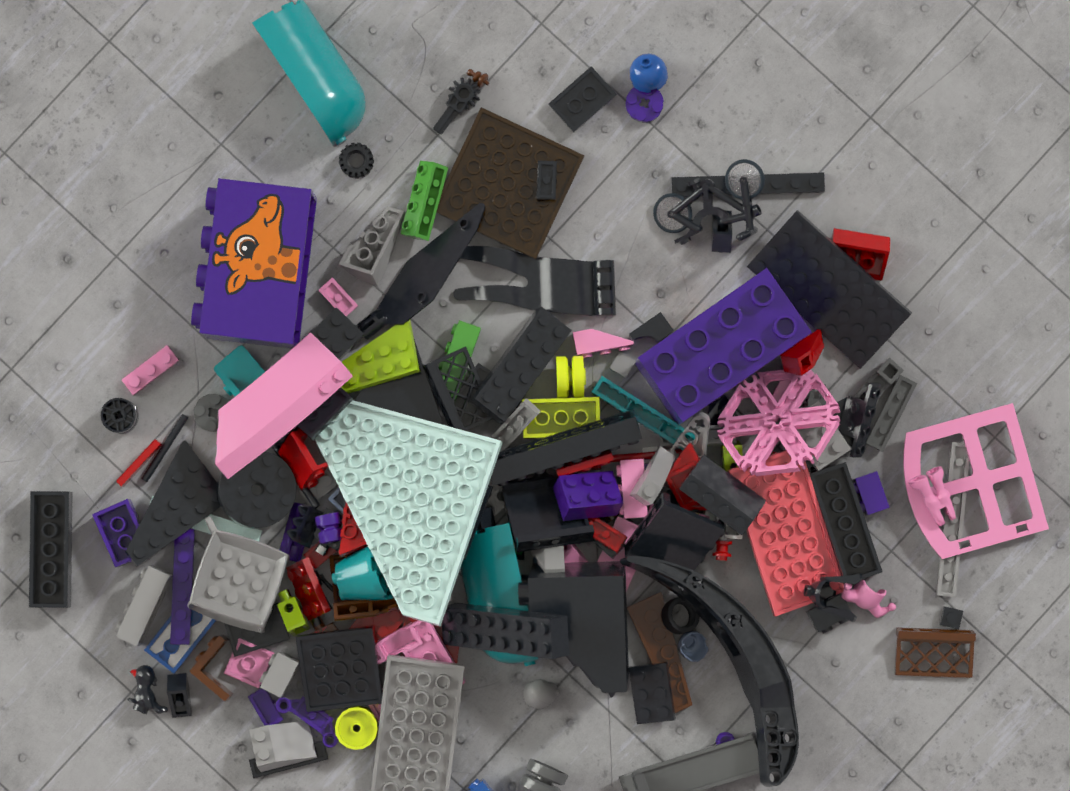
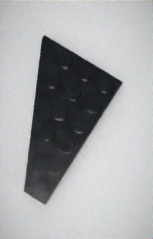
(180, 503)

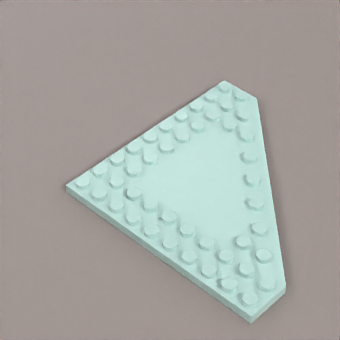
(412, 496)

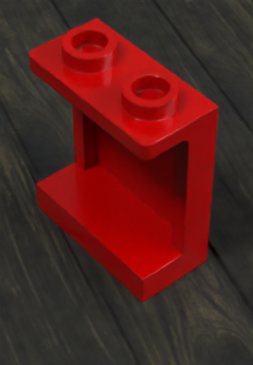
(300, 460)

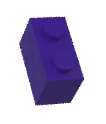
(870, 493)

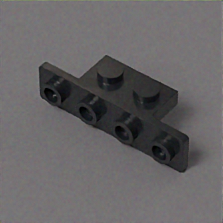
(858, 418)

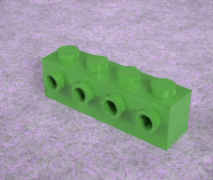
(424, 200)

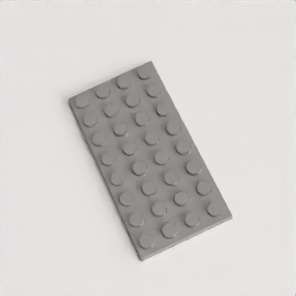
(417, 725)

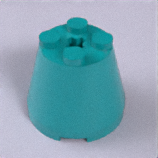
(360, 578)

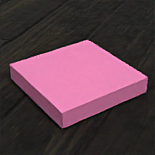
(249, 666)

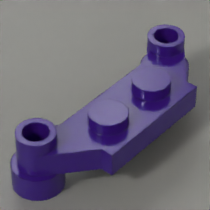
(316, 719)

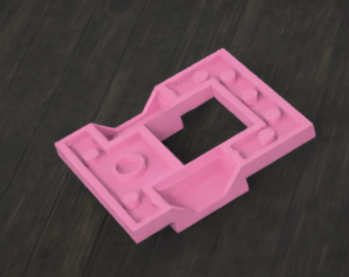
(415, 641)

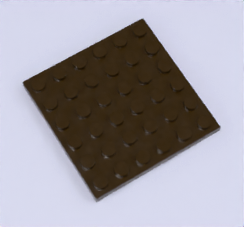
(501, 172)

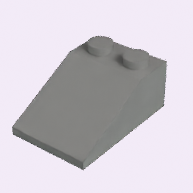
(282, 745)

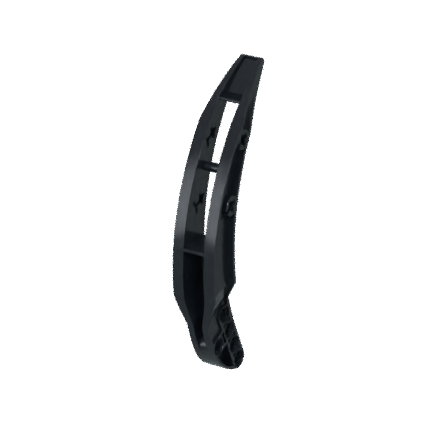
(752, 655)

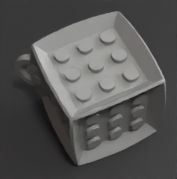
(237, 580)

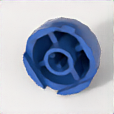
(648, 73)

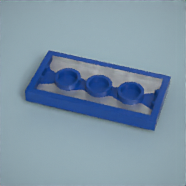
(174, 655)

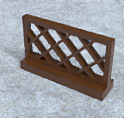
(938, 636)

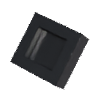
(951, 617)

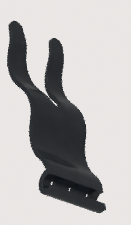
(552, 282)

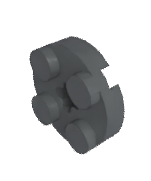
(202, 408)

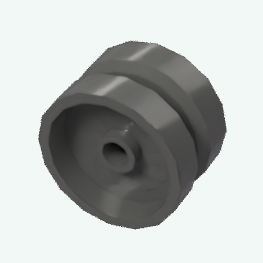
(544, 777)

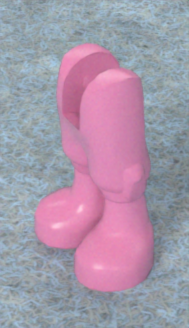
(938, 501)

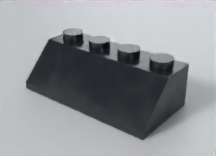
(722, 494)

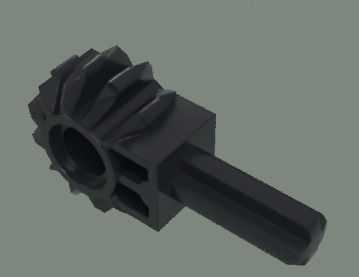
(457, 104)

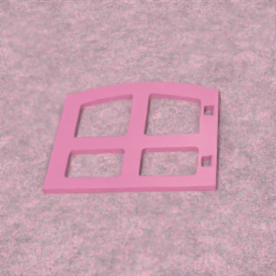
(981, 479)

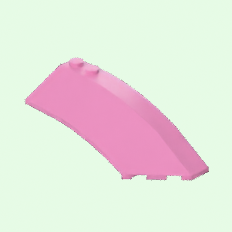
(276, 403)

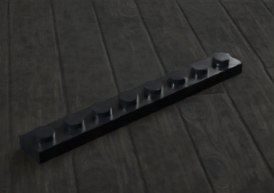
(773, 183)

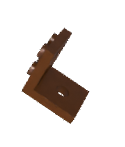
(203, 660)

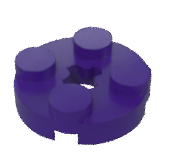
(641, 113)

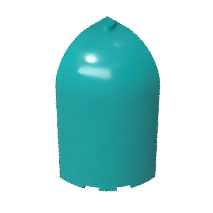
(314, 68)
(493, 577)

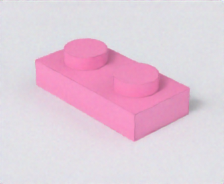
(338, 297)

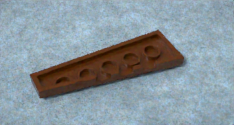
(660, 645)

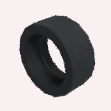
(670, 624)

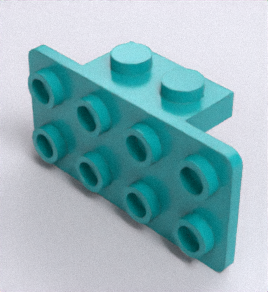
(238, 370)

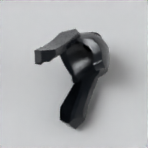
(821, 591)

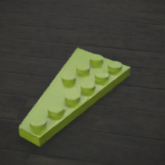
(383, 359)

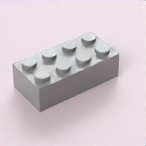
(144, 606)

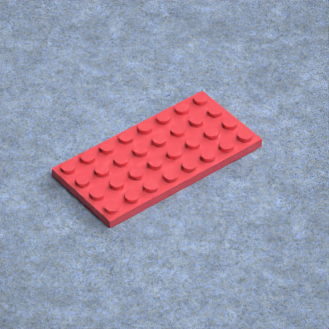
(789, 535)

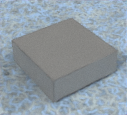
(622, 364)

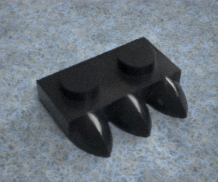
(304, 525)

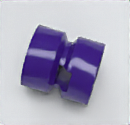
(329, 527)

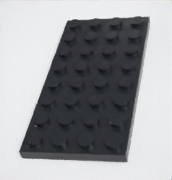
(831, 289)

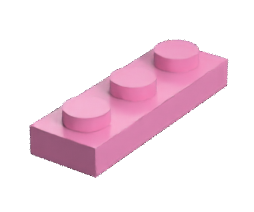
(150, 370)

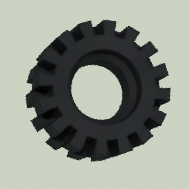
(352, 149)

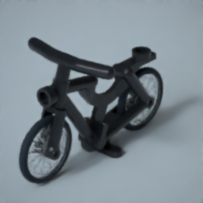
(743, 180)

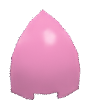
(573, 554)

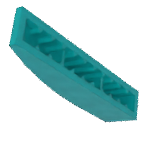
(644, 413)

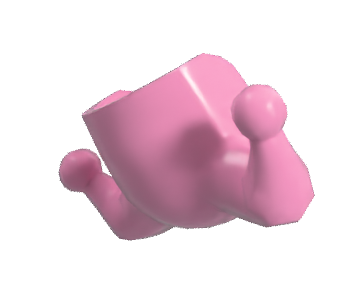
(866, 598)

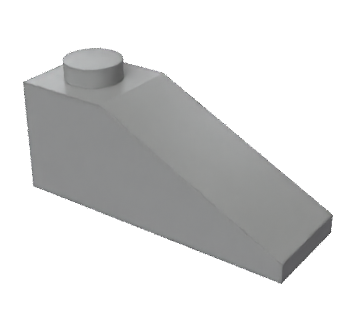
(653, 477)

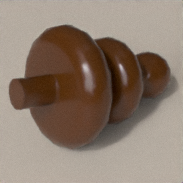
(481, 78)

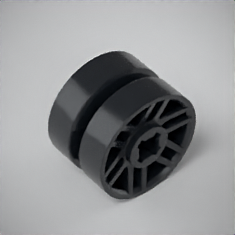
(122, 406)

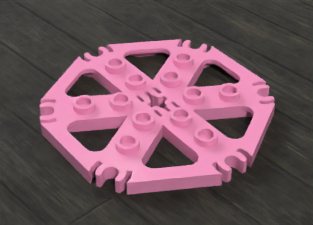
(786, 431)

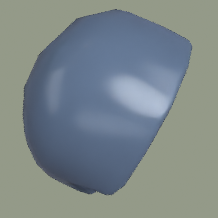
(693, 646)

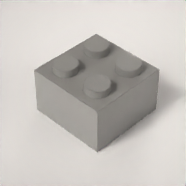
(280, 674)

